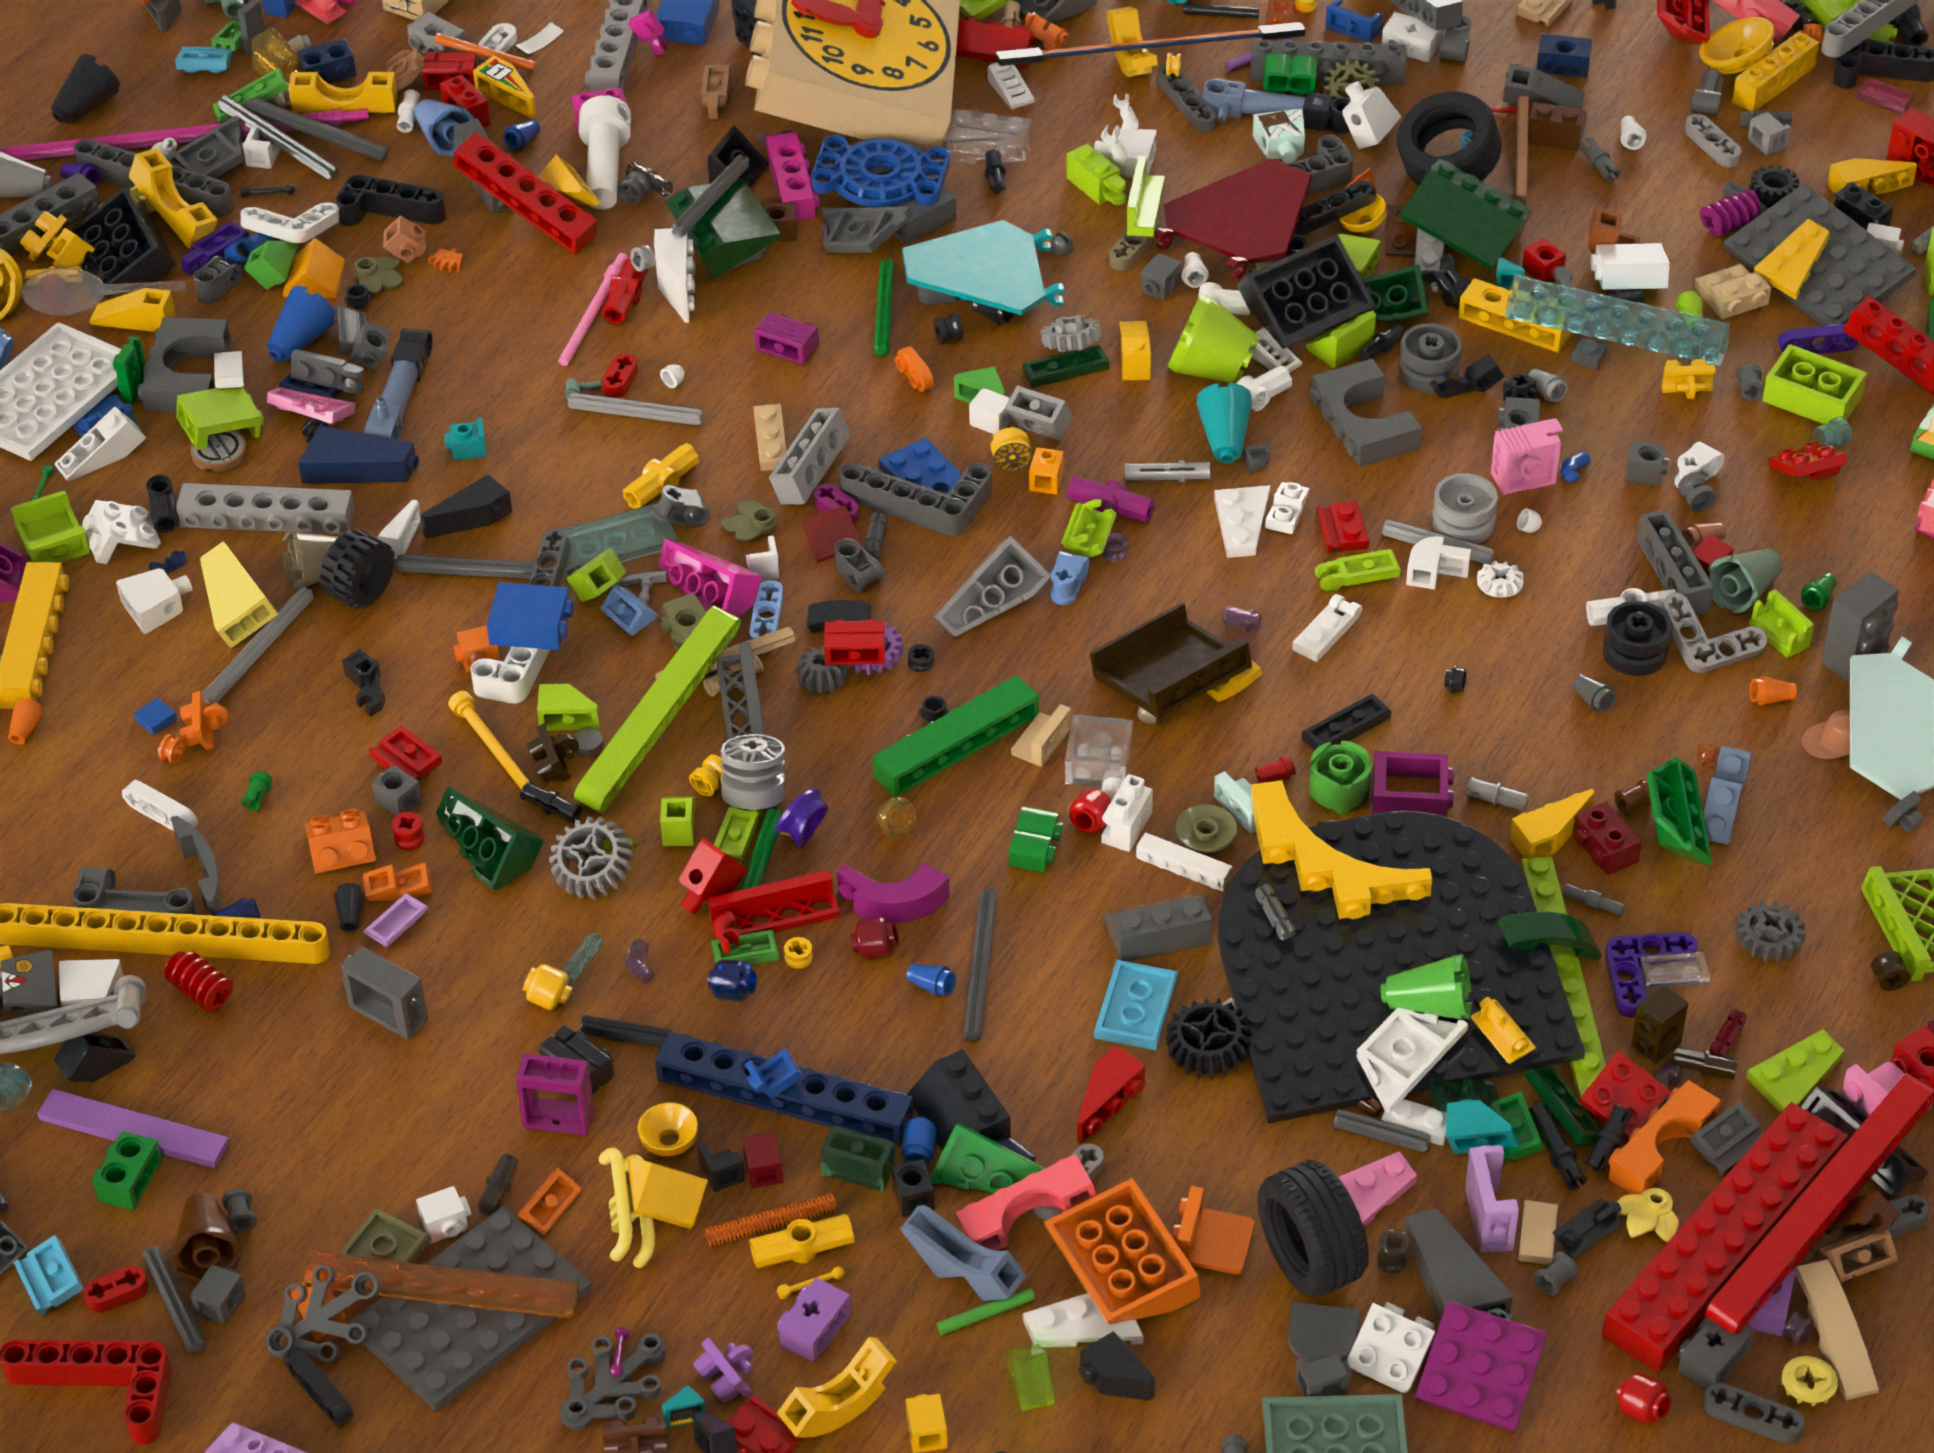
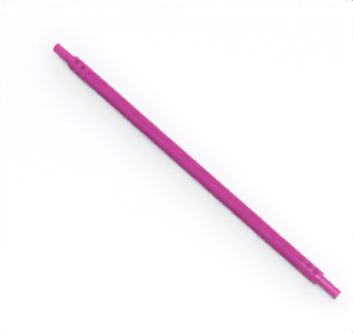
(180, 135)

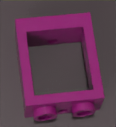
(1411, 766)
(555, 1075)

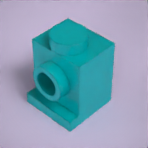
(466, 440)

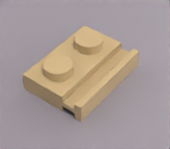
(1542, 10)

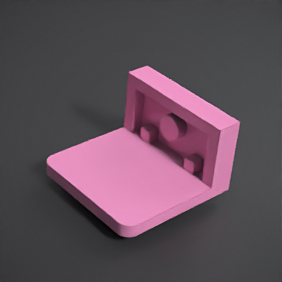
(1868, 1090)

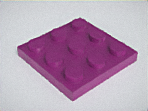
(1481, 1366)

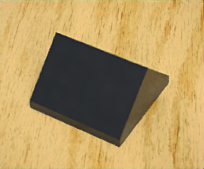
(728, 149)

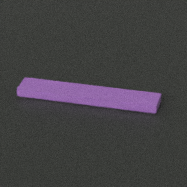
(109, 1120)

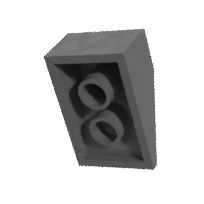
(1054, 9)

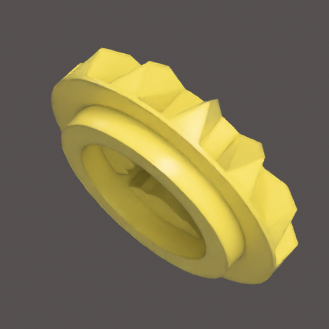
(1818, 1371)

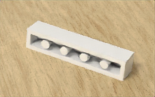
(1184, 862)

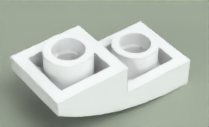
(1287, 507)

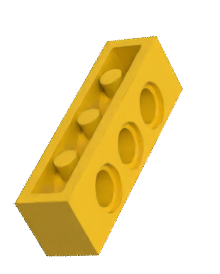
(1775, 72)
(1486, 306)

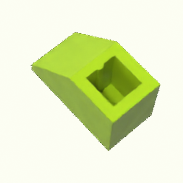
(597, 575)
(677, 820)

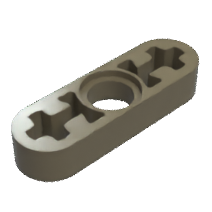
(1133, 252)

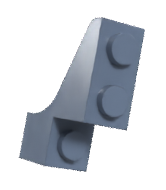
(1726, 792)
(953, 1254)

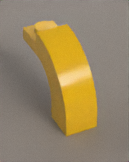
(1125, 28)
(839, 1401)

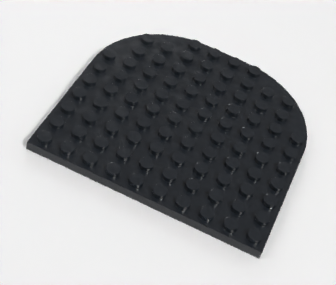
(1321, 989)

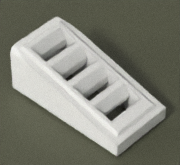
(1007, 83)
(1262, 355)
(402, 529)

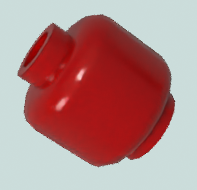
(1088, 810)
(1644, 1398)

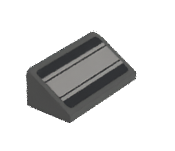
(349, 324)

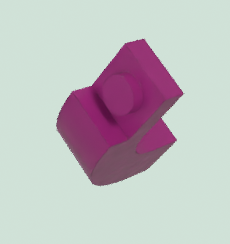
(896, 901)

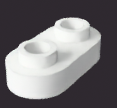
(499, 38)

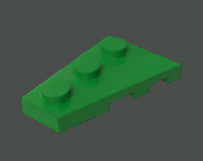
(980, 1163)

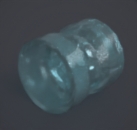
(1834, 433)

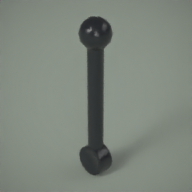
(246, 191)

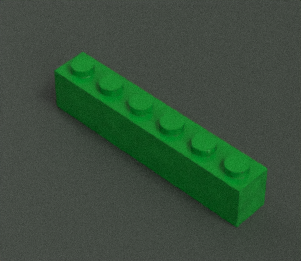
(955, 736)

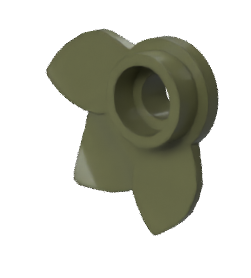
(377, 273)
(750, 521)

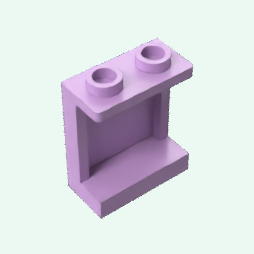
(1492, 1219)

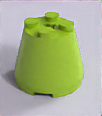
(1213, 344)

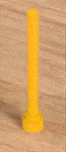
(464, 706)

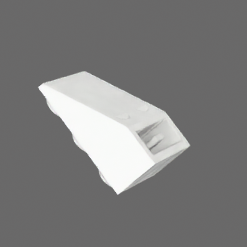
(675, 270)

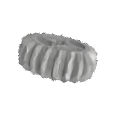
(586, 848)

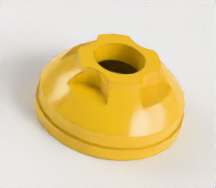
(1375, 212)
(666, 1120)

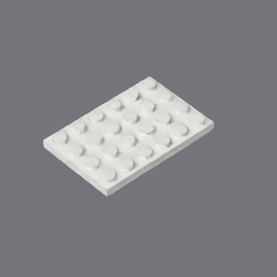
(52, 388)

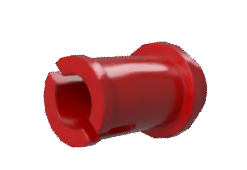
(1275, 771)

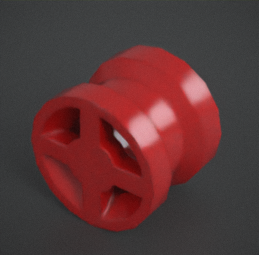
(407, 831)

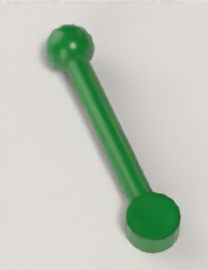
(47, 470)

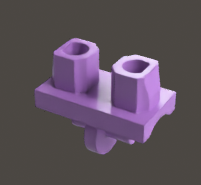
(731, 1382)

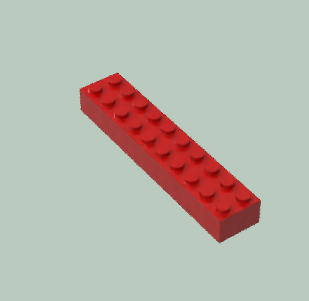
(1689, 1271)

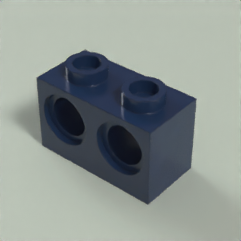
(331, 61)

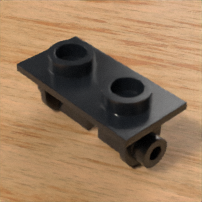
(1589, 1227)

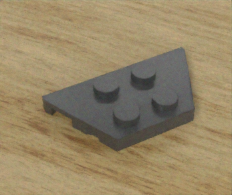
(212, 152)
(861, 228)

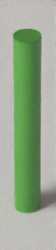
(985, 1311)

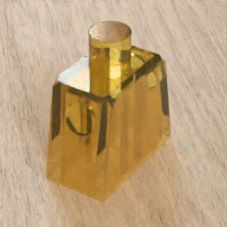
(273, 52)

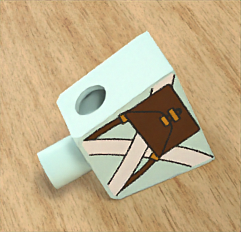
(1280, 134)

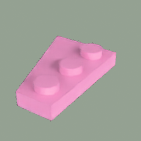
(311, 405)
(1378, 1184)

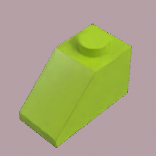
(565, 708)

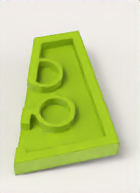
(1796, 1071)

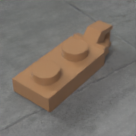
(715, 88)

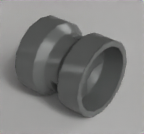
(1697, 492)

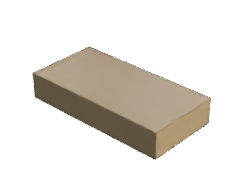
(1536, 1232)

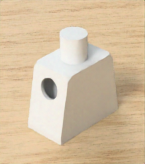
(1369, 115)
(152, 597)
(87, 980)

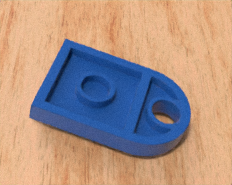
(921, 465)

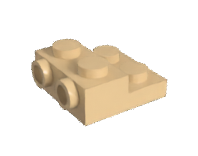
(1733, 290)

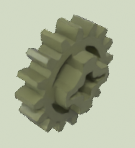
(1350, 73)

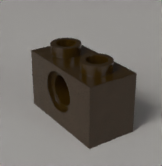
(1659, 1024)

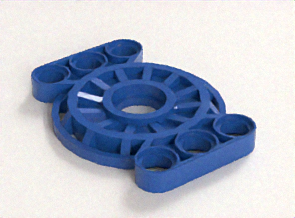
(903, 184)

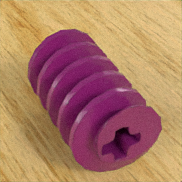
(1730, 213)

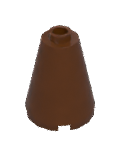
(204, 1239)

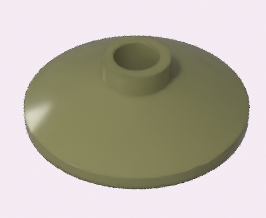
(1206, 828)

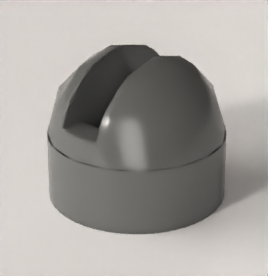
(1061, 244)

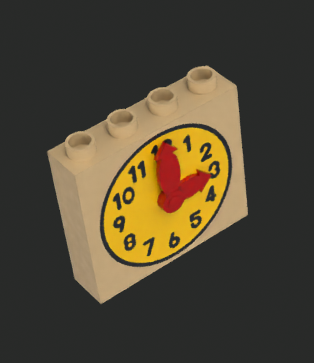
(858, 66)

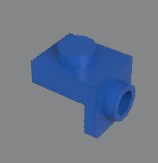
(774, 1074)

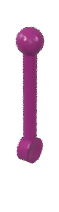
(621, 1334)

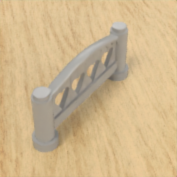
(120, 1009)

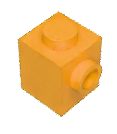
(1046, 470)

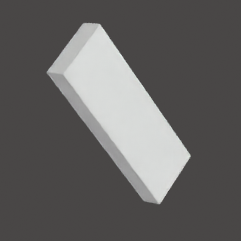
(228, 369)

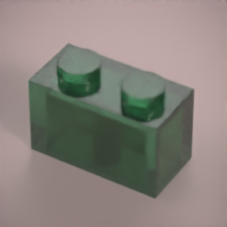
(857, 1158)

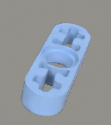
(762, 605)

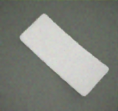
(541, 39)

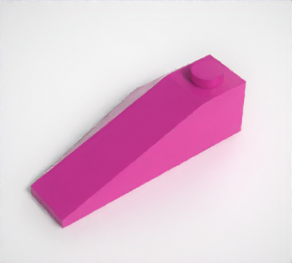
(710, 578)

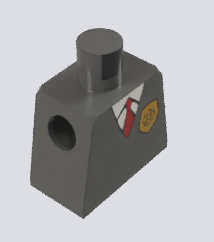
(28, 984)

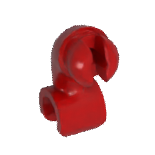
(723, 932)

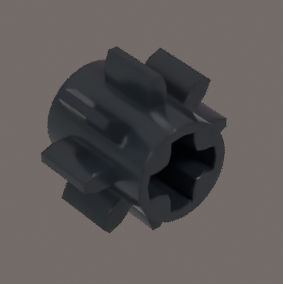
(1519, 387)

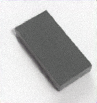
(250, 23)

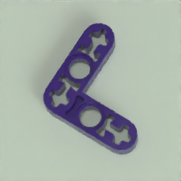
(1629, 963)

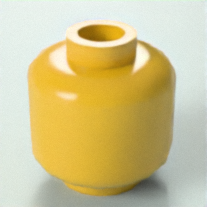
(547, 987)

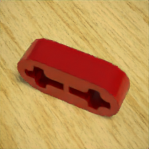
(625, 377)
(115, 1289)

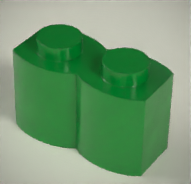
(1290, 74)
(1034, 839)

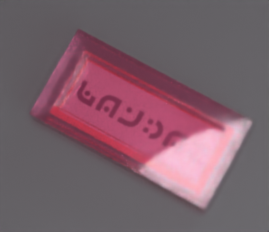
(1885, 96)

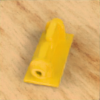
(1502, 1030)

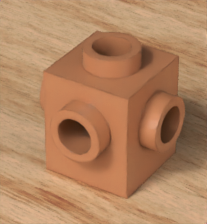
(404, 239)

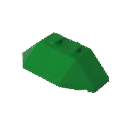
(1679, 811)

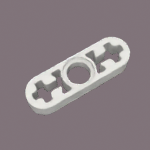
(156, 805)

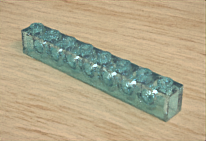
(1617, 320)

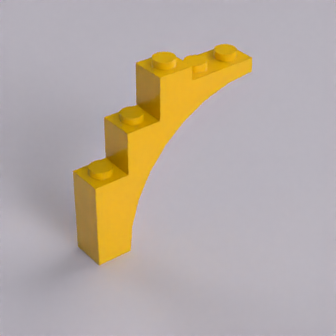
(1319, 866)

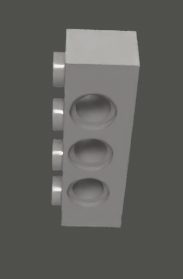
(810, 456)

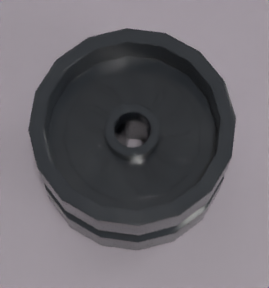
(1637, 638)

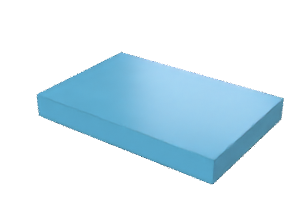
(1136, 1005)

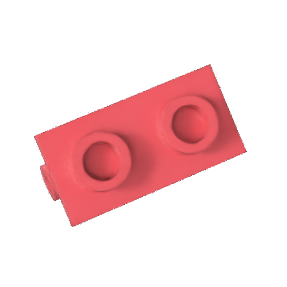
(322, 9)

